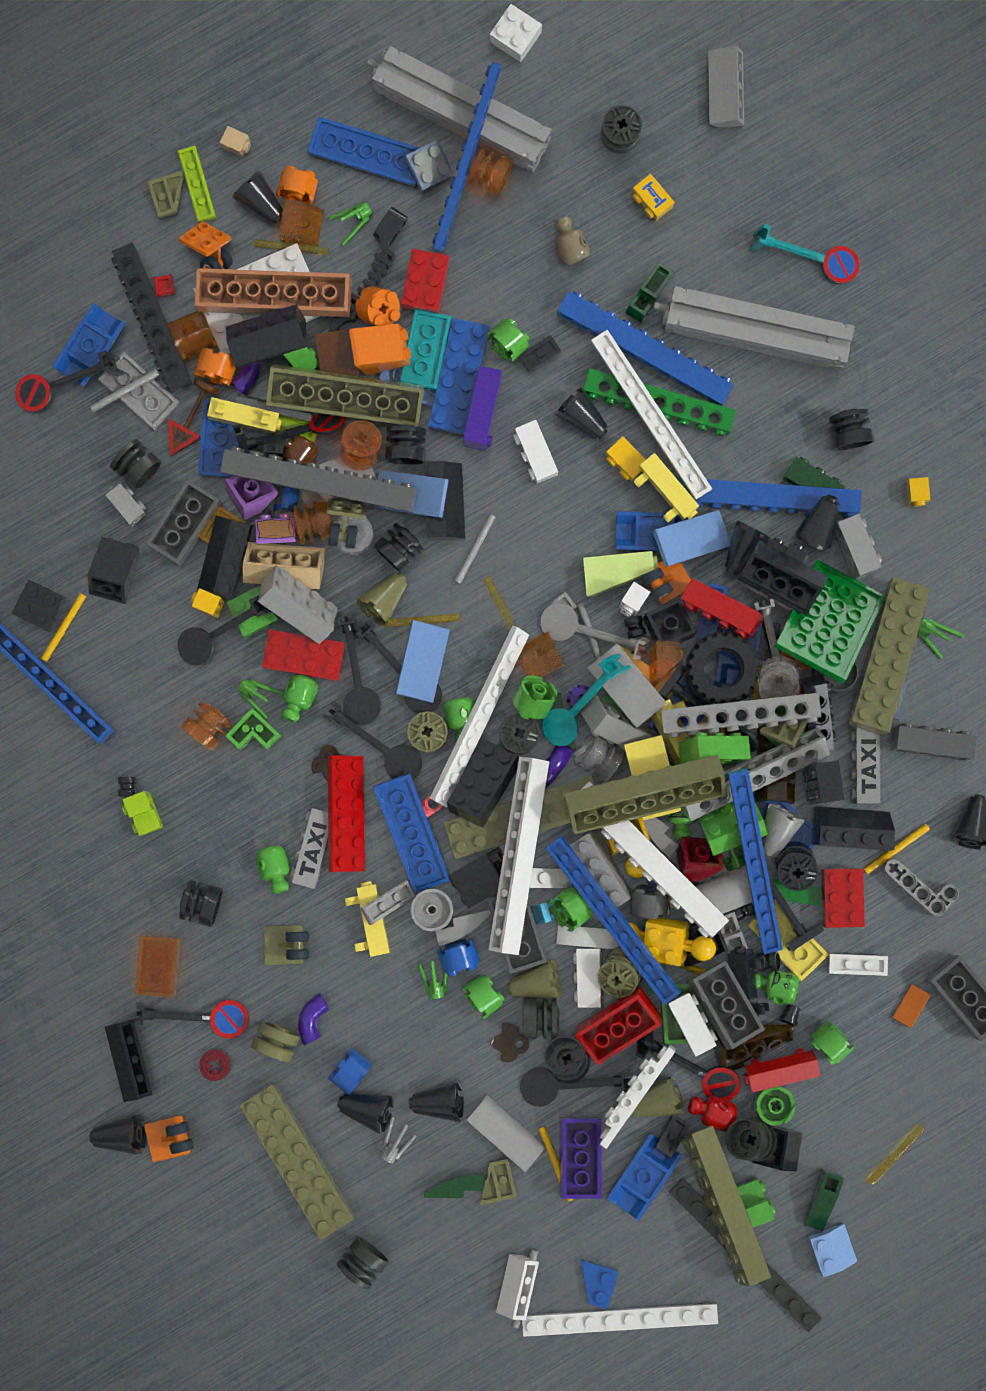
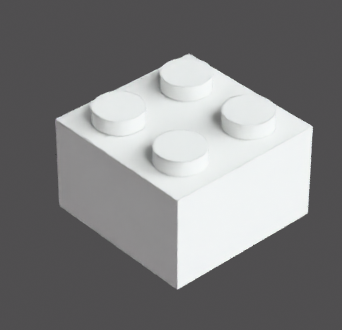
(515, 33)

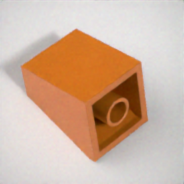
(380, 348)

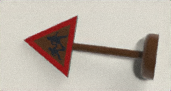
(181, 436)

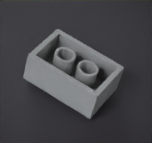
(857, 546)

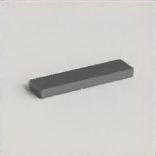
(261, 404)

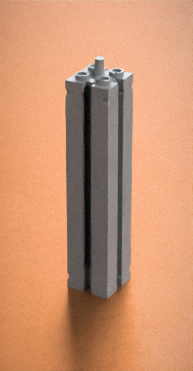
(453, 104)
(757, 328)

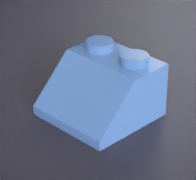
(832, 1250)

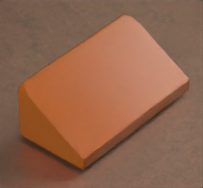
(911, 1006)

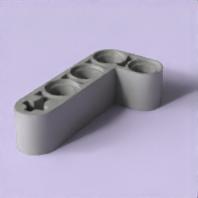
(916, 884)

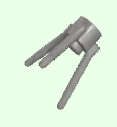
(390, 1151)

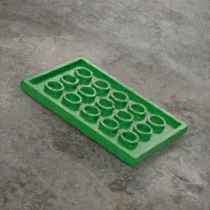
(834, 625)

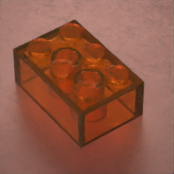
(158, 966)

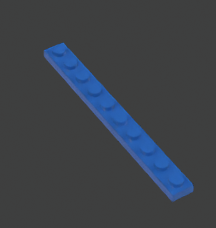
(469, 147)
(755, 860)
(613, 920)

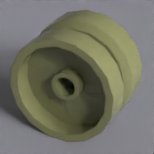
(275, 1041)

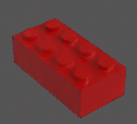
(721, 608)
(303, 656)
(618, 1026)

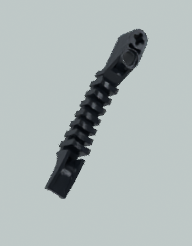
(386, 233)

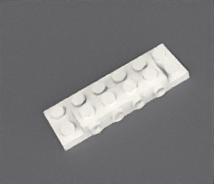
(638, 1088)

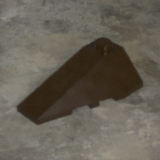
(769, 1039)

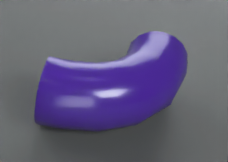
(246, 378)
(557, 762)
(308, 1018)

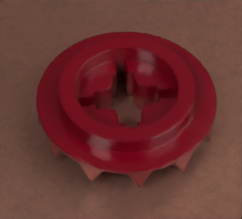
(205, 1066)

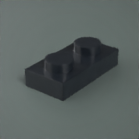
(540, 353)
(671, 1136)

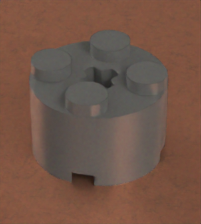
(649, 903)

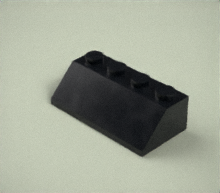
(266, 336)
(452, 523)
(225, 557)
(783, 577)
(853, 828)

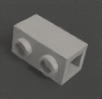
(122, 499)

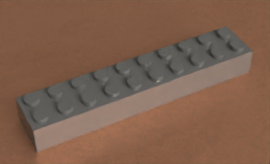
(317, 480)

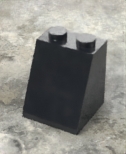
(113, 570)
(479, 878)

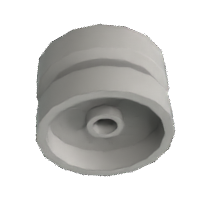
(421, 905)

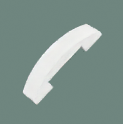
(586, 937)

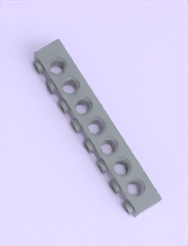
(671, 716)
(768, 768)

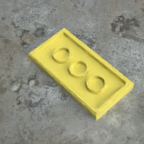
(645, 757)
(803, 959)

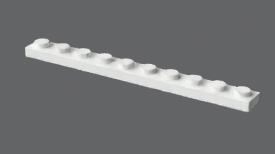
(651, 415)
(479, 715)
(620, 1319)

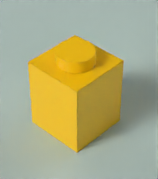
(918, 491)

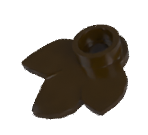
(320, 763)
(507, 1042)

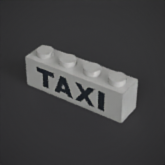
(866, 767)
(313, 849)

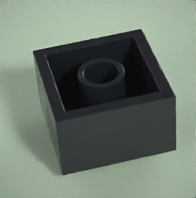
(39, 605)
(670, 623)

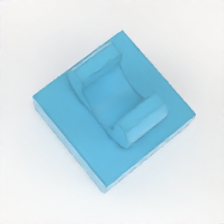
(541, 913)

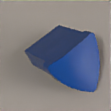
(289, 499)

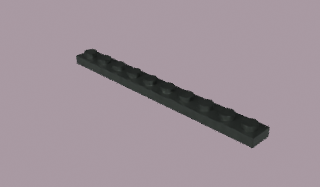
(776, 1285)

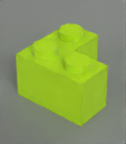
(143, 812)

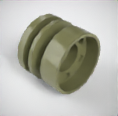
(422, 742)
(618, 974)

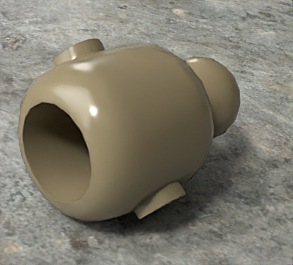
(571, 243)

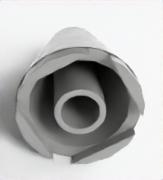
(781, 827)

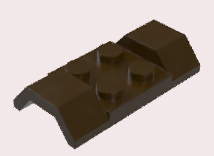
(779, 790)

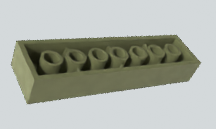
(344, 395)
(889, 656)
(645, 794)
(470, 838)
(297, 1161)
(726, 1206)

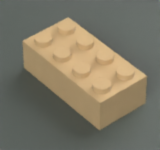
(299, 561)

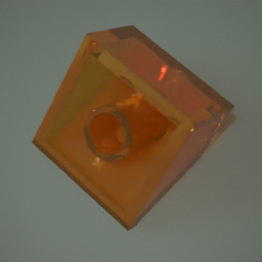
(300, 223)
(192, 334)
(541, 656)
(663, 660)

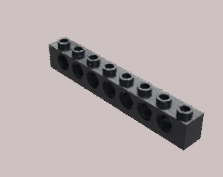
(122, 257)

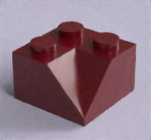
(697, 860)

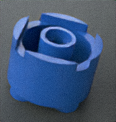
(458, 956)
(350, 1071)

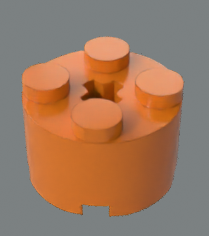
(297, 185)
(378, 306)
(215, 367)

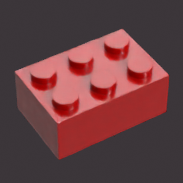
(425, 281)
(842, 898)

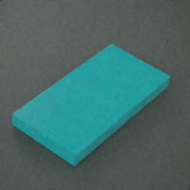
(427, 347)

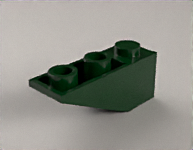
(803, 474)
(824, 1199)

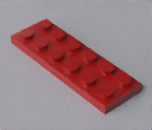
(346, 813)

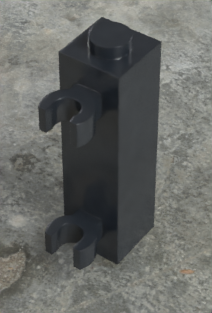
(743, 967)

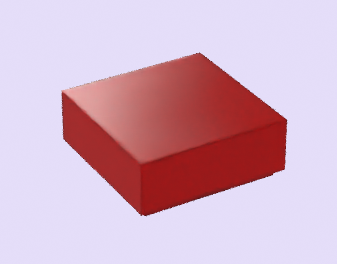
(164, 285)

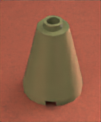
(383, 598)
(537, 982)
(661, 1100)

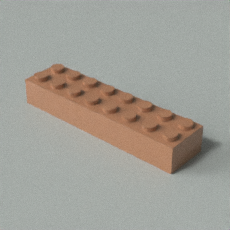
(272, 290)

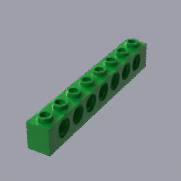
(724, 414)

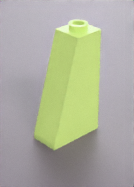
(613, 571)

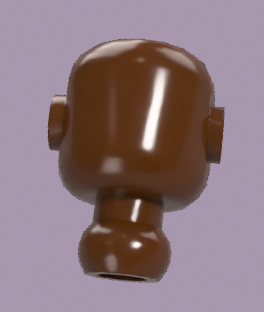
(300, 449)

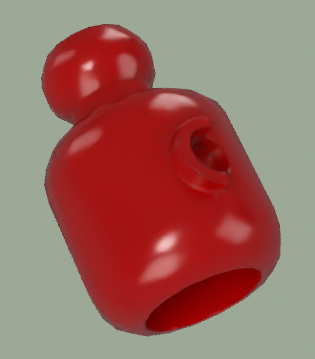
(714, 1111)

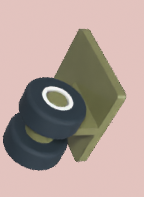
(338, 507)
(285, 945)

